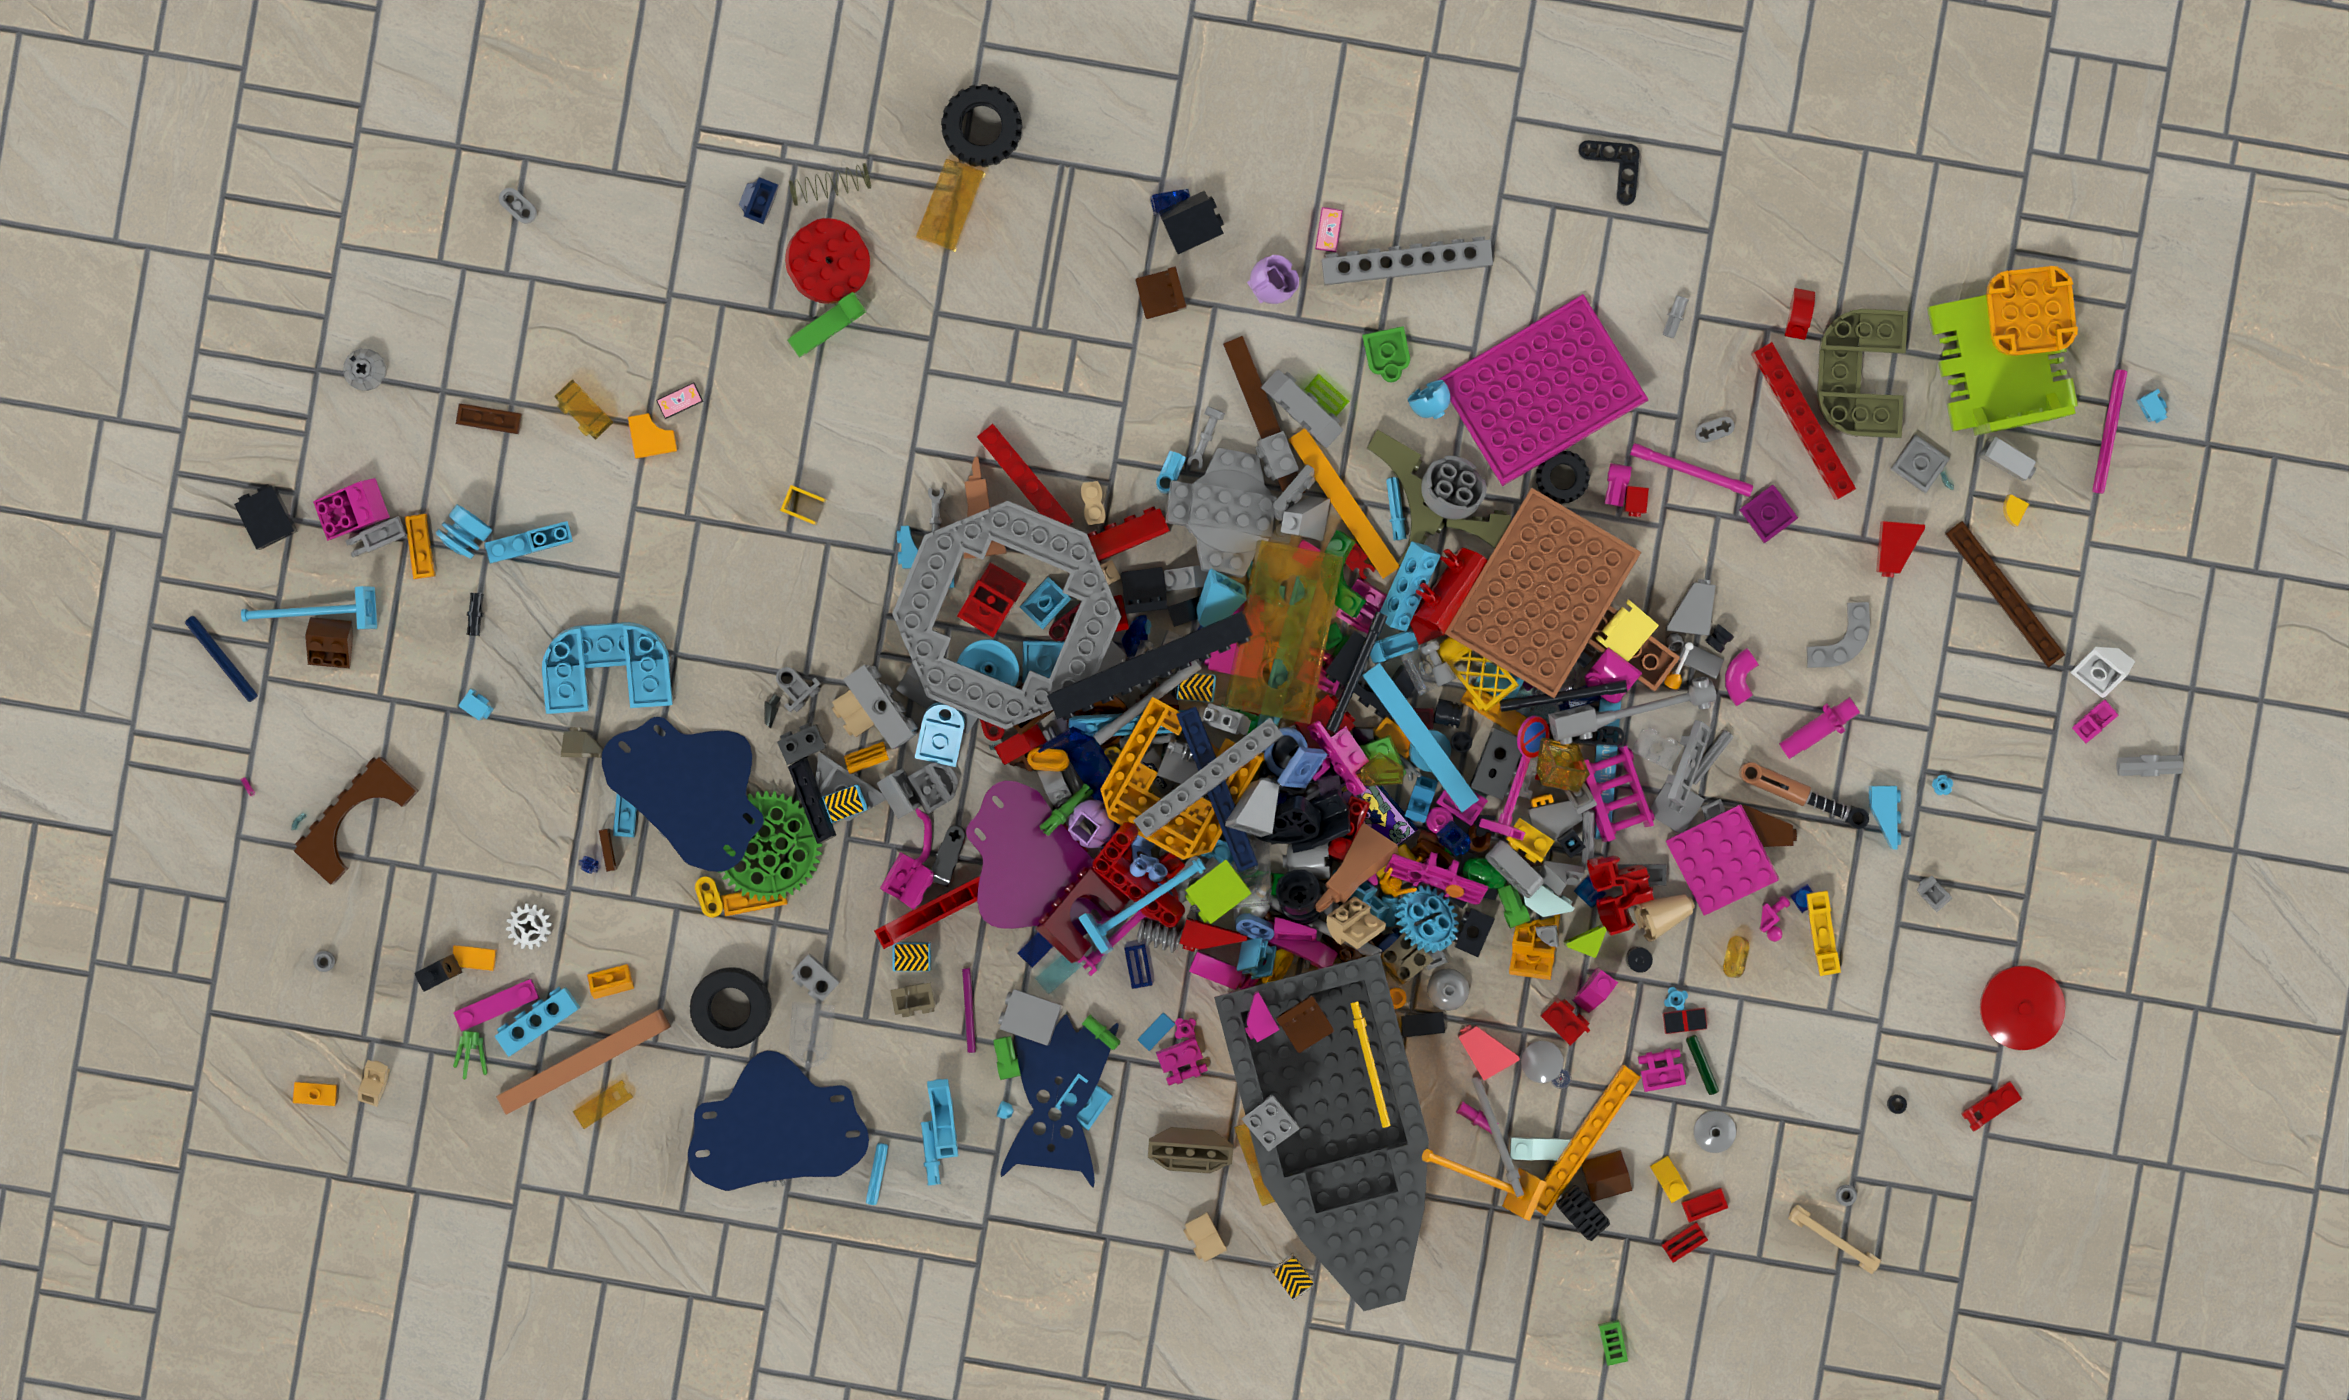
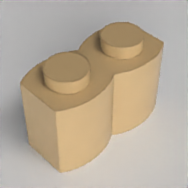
(1092, 497)
(853, 714)
(1205, 1237)

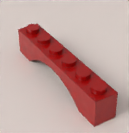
(1022, 475)

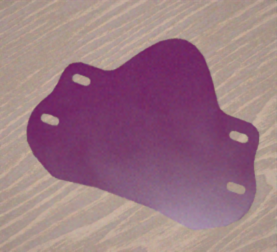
(1021, 863)

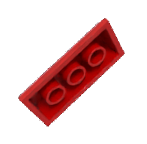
(1129, 534)

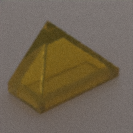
(1381, 771)

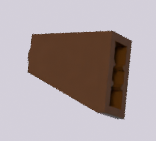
(1771, 830)

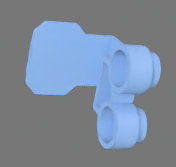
(1146, 863)

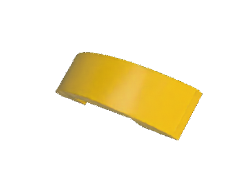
(1822, 933)

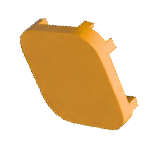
(2031, 311)

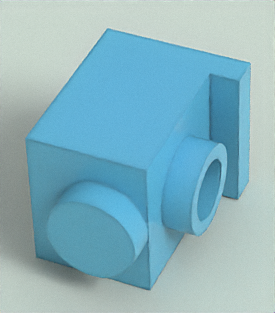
(2153, 406)
(476, 705)

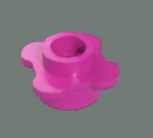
(1185, 1023)

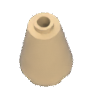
(1662, 914)

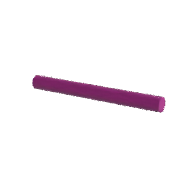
(968, 1004)

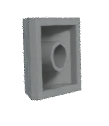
(898, 793)

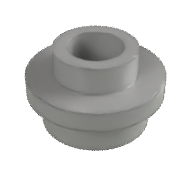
(317, 961)
(1852, 1198)

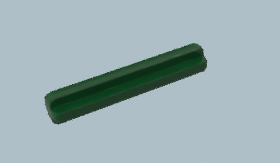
(1702, 1065)

